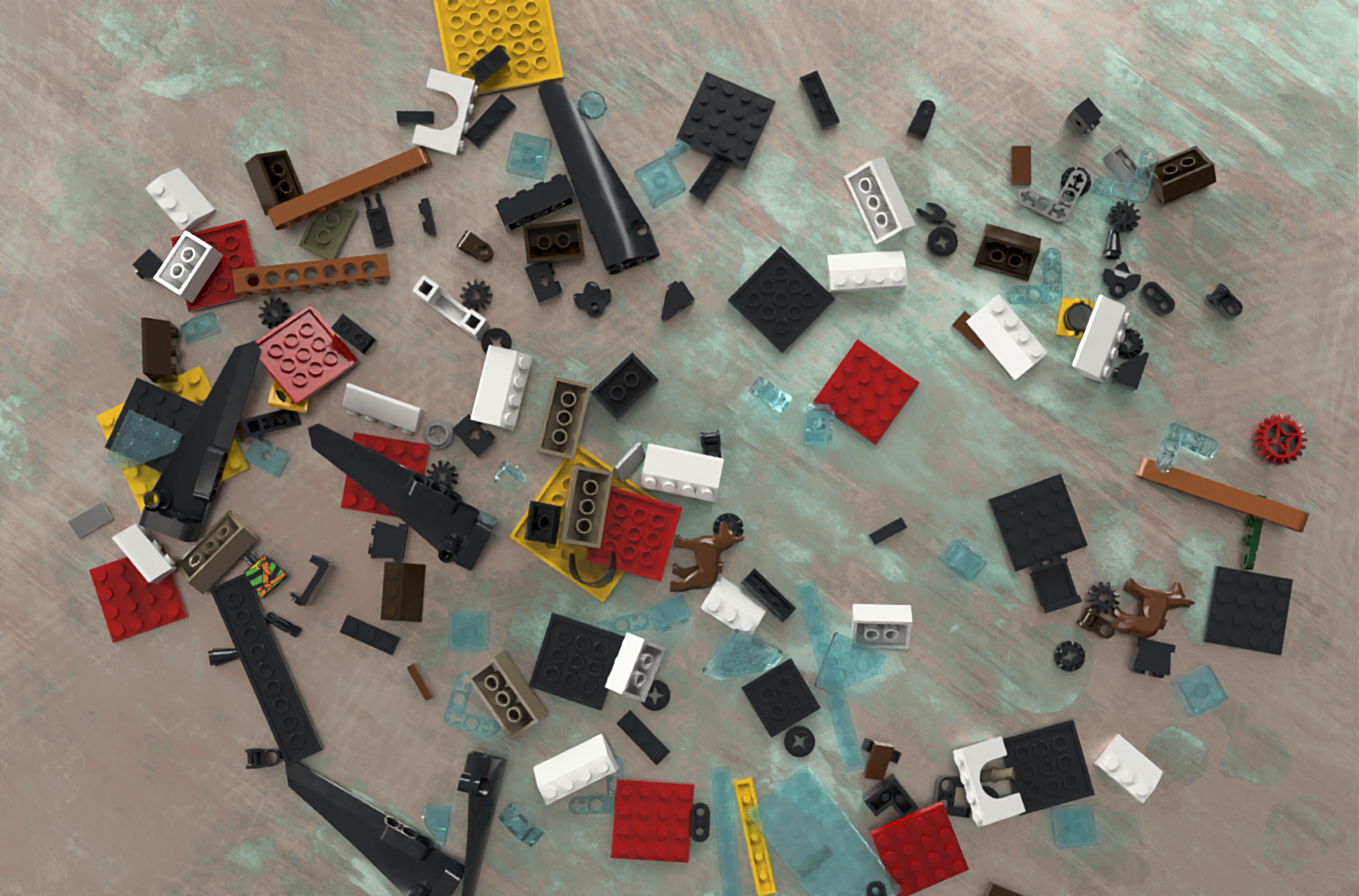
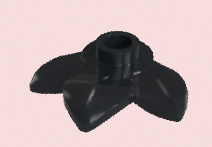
(1120, 277)
(592, 296)

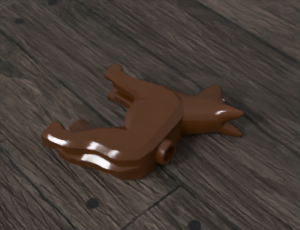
(707, 556)
(1152, 609)

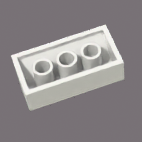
(879, 200)
(867, 272)
(1006, 337)
(1102, 339)
(501, 387)
(382, 408)
(681, 473)
(575, 769)

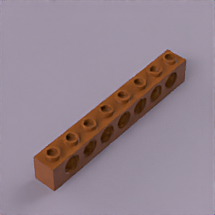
(302, 269)

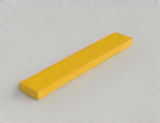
(755, 841)

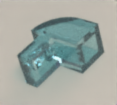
(770, 395)
(520, 825)

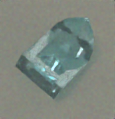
(515, 472)

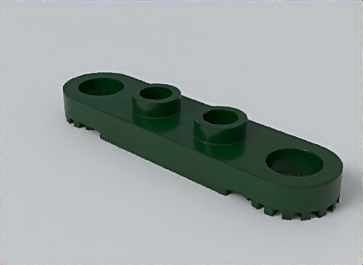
(1251, 540)

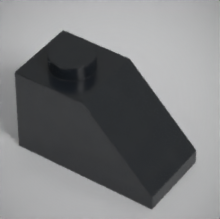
(147, 265)
(676, 300)
(1130, 372)

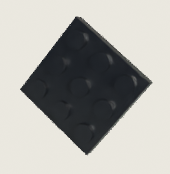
(781, 697)

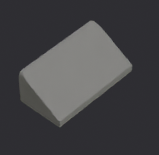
(1121, 164)
(629, 462)
(91, 520)

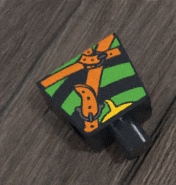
(264, 574)

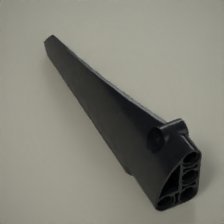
(601, 194)
(199, 462)
(421, 503)
(483, 792)
(391, 846)

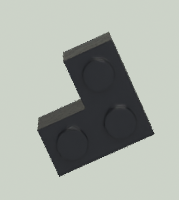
(890, 793)

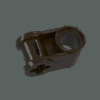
(474, 245)
(1094, 623)

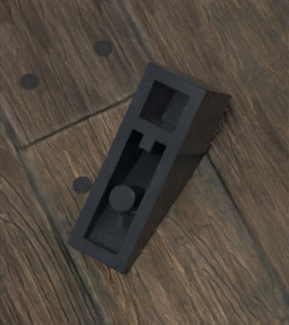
(267, 424)

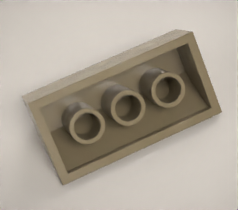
(564, 418)
(586, 506)
(216, 552)
(507, 695)

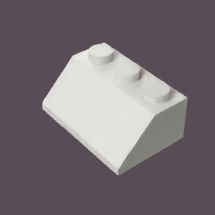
(180, 200)
(188, 266)
(145, 553)
(733, 606)
(882, 625)
(1129, 768)

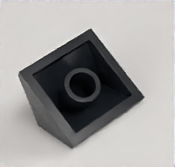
(542, 522)

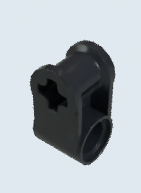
(921, 121)
(1224, 300)
(711, 445)
(260, 757)

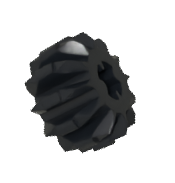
(1117, 214)
(468, 295)
(277, 306)
(449, 475)
(1105, 590)

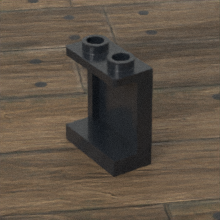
(316, 583)
(1053, 585)

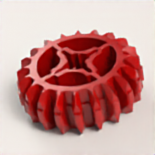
(1279, 432)

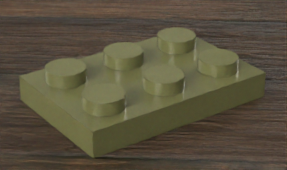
(328, 231)

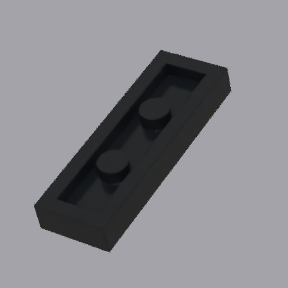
(819, 100)
(490, 121)
(710, 178)
(768, 595)
(370, 634)
(643, 737)

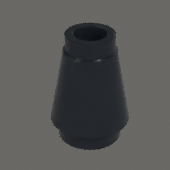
(1112, 246)
(220, 656)

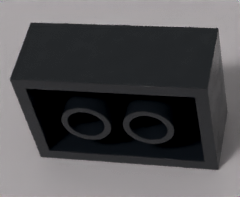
(624, 387)

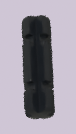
(283, 624)

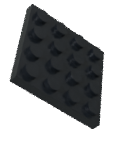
(726, 119)
(781, 299)
(161, 407)
(1037, 522)
(1248, 610)
(576, 661)
(1048, 766)

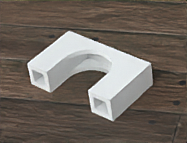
(463, 91)
(441, 302)
(970, 762)

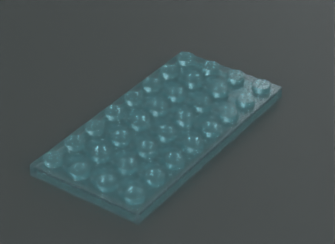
(817, 840)

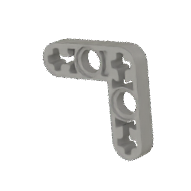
(1060, 203)

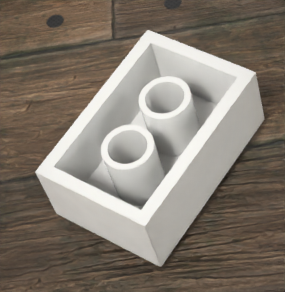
(635, 667)

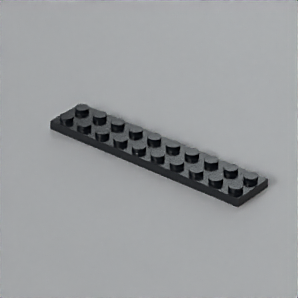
(266, 669)

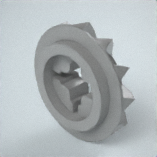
(429, 429)

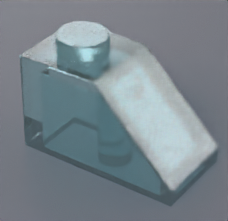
(201, 327)
(437, 820)

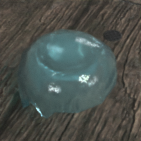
(592, 105)

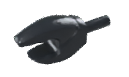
(938, 217)

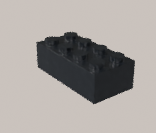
(536, 202)

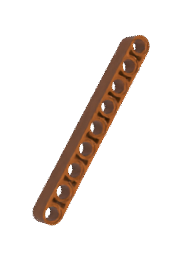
(349, 188)
(1224, 495)

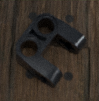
(949, 795)

